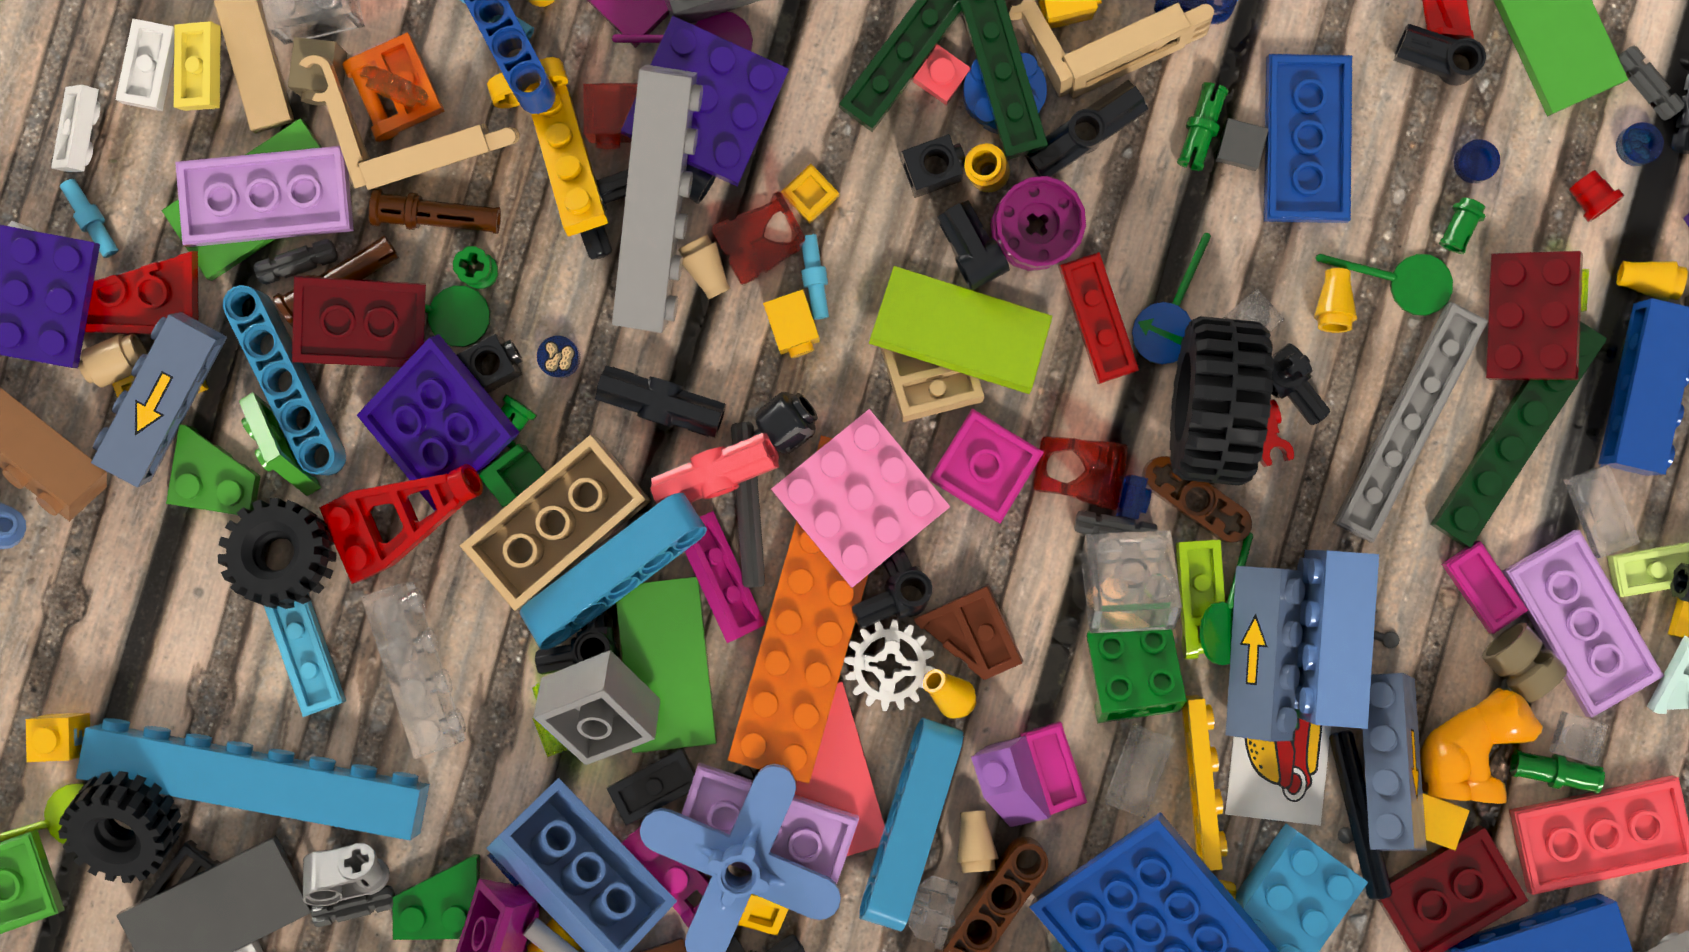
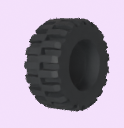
(1221, 400)

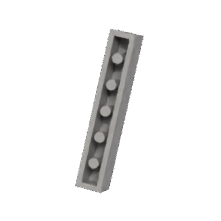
(655, 196)

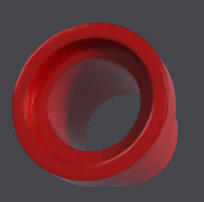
(1595, 195)

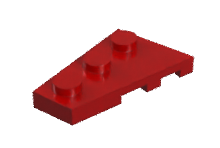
(144, 295)

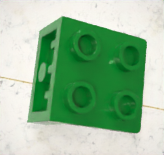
(1135, 674)

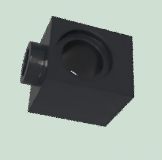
(920, 178)
(508, 356)

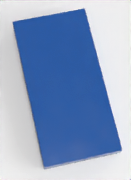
(1308, 138)

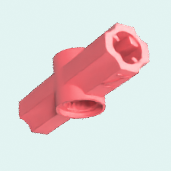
(718, 470)

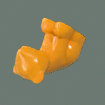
(1458, 751)

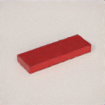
(1098, 318)

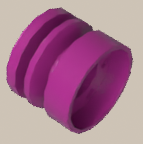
(1057, 208)

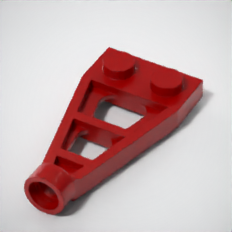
(356, 531)

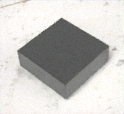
(1241, 144)

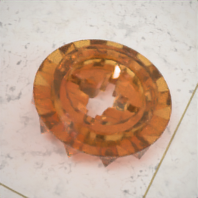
(393, 87)

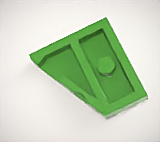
(272, 444)
(209, 476)

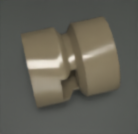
(1520, 657)

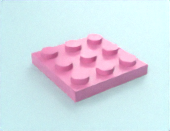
(860, 498)

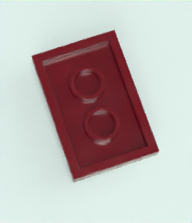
(1534, 316)
(357, 321)
(1452, 894)

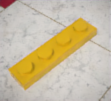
(569, 166)
(1205, 800)

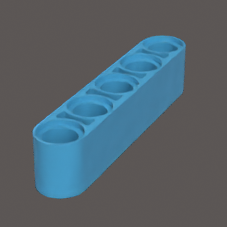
(268, 370)
(613, 571)
(911, 824)

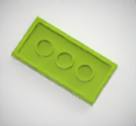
(961, 330)

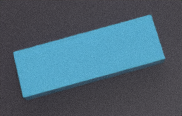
(306, 657)

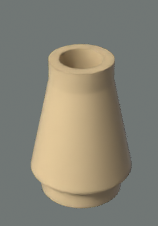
(705, 265)
(976, 844)

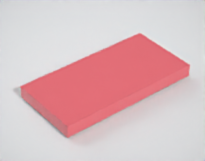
(843, 776)
(1602, 834)

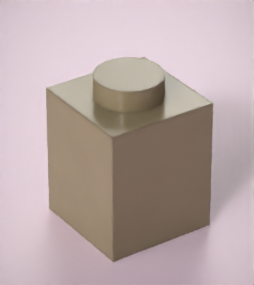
(312, 80)

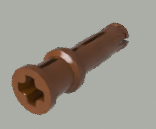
(409, 212)
(355, 267)

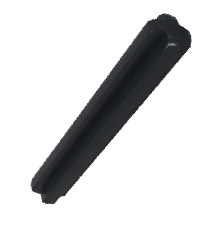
(1355, 799)

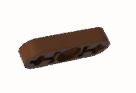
(1216, 525)

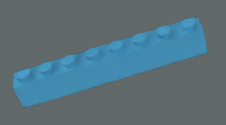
(257, 780)

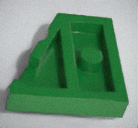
(438, 904)

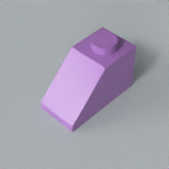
(1011, 781)

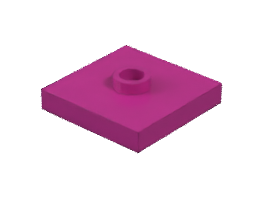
(985, 466)

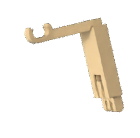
(1115, 53)
(407, 161)

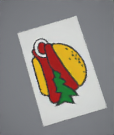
(1280, 776)

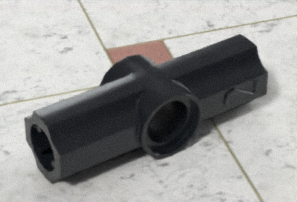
(1105, 115)
(660, 401)

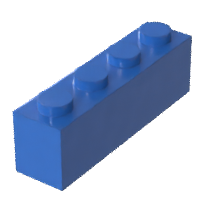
(1649, 390)
(1577, 926)

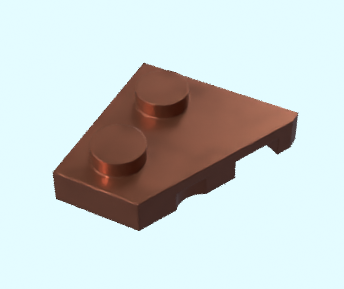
(974, 632)

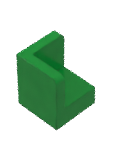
(512, 474)

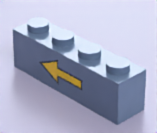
(157, 398)
(1264, 653)
(1393, 766)

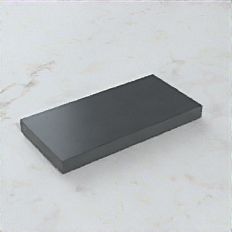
(220, 905)

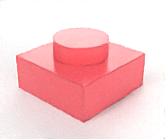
(941, 74)

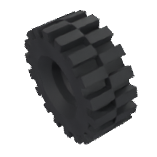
(249, 545)
(105, 844)

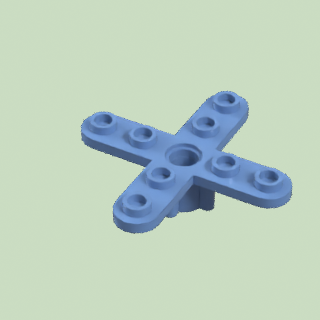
(749, 843)

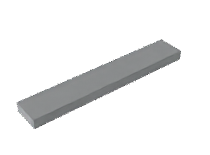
(1410, 422)

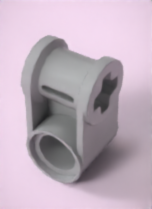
(340, 874)

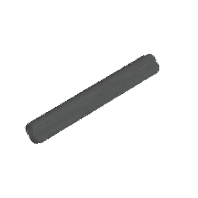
(749, 519)

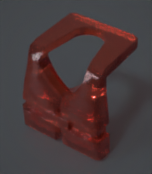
(746, 244)
(1102, 464)

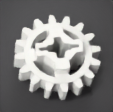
(891, 646)

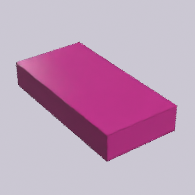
(1484, 587)
(1055, 767)

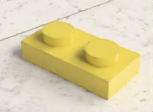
(197, 66)

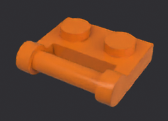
(404, 60)

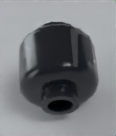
(787, 421)

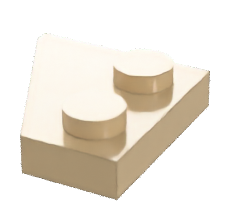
(927, 388)

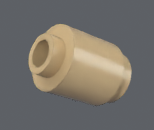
(111, 359)

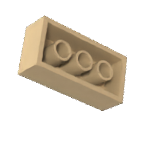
(555, 522)

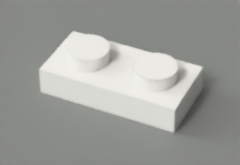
(146, 65)
(73, 143)

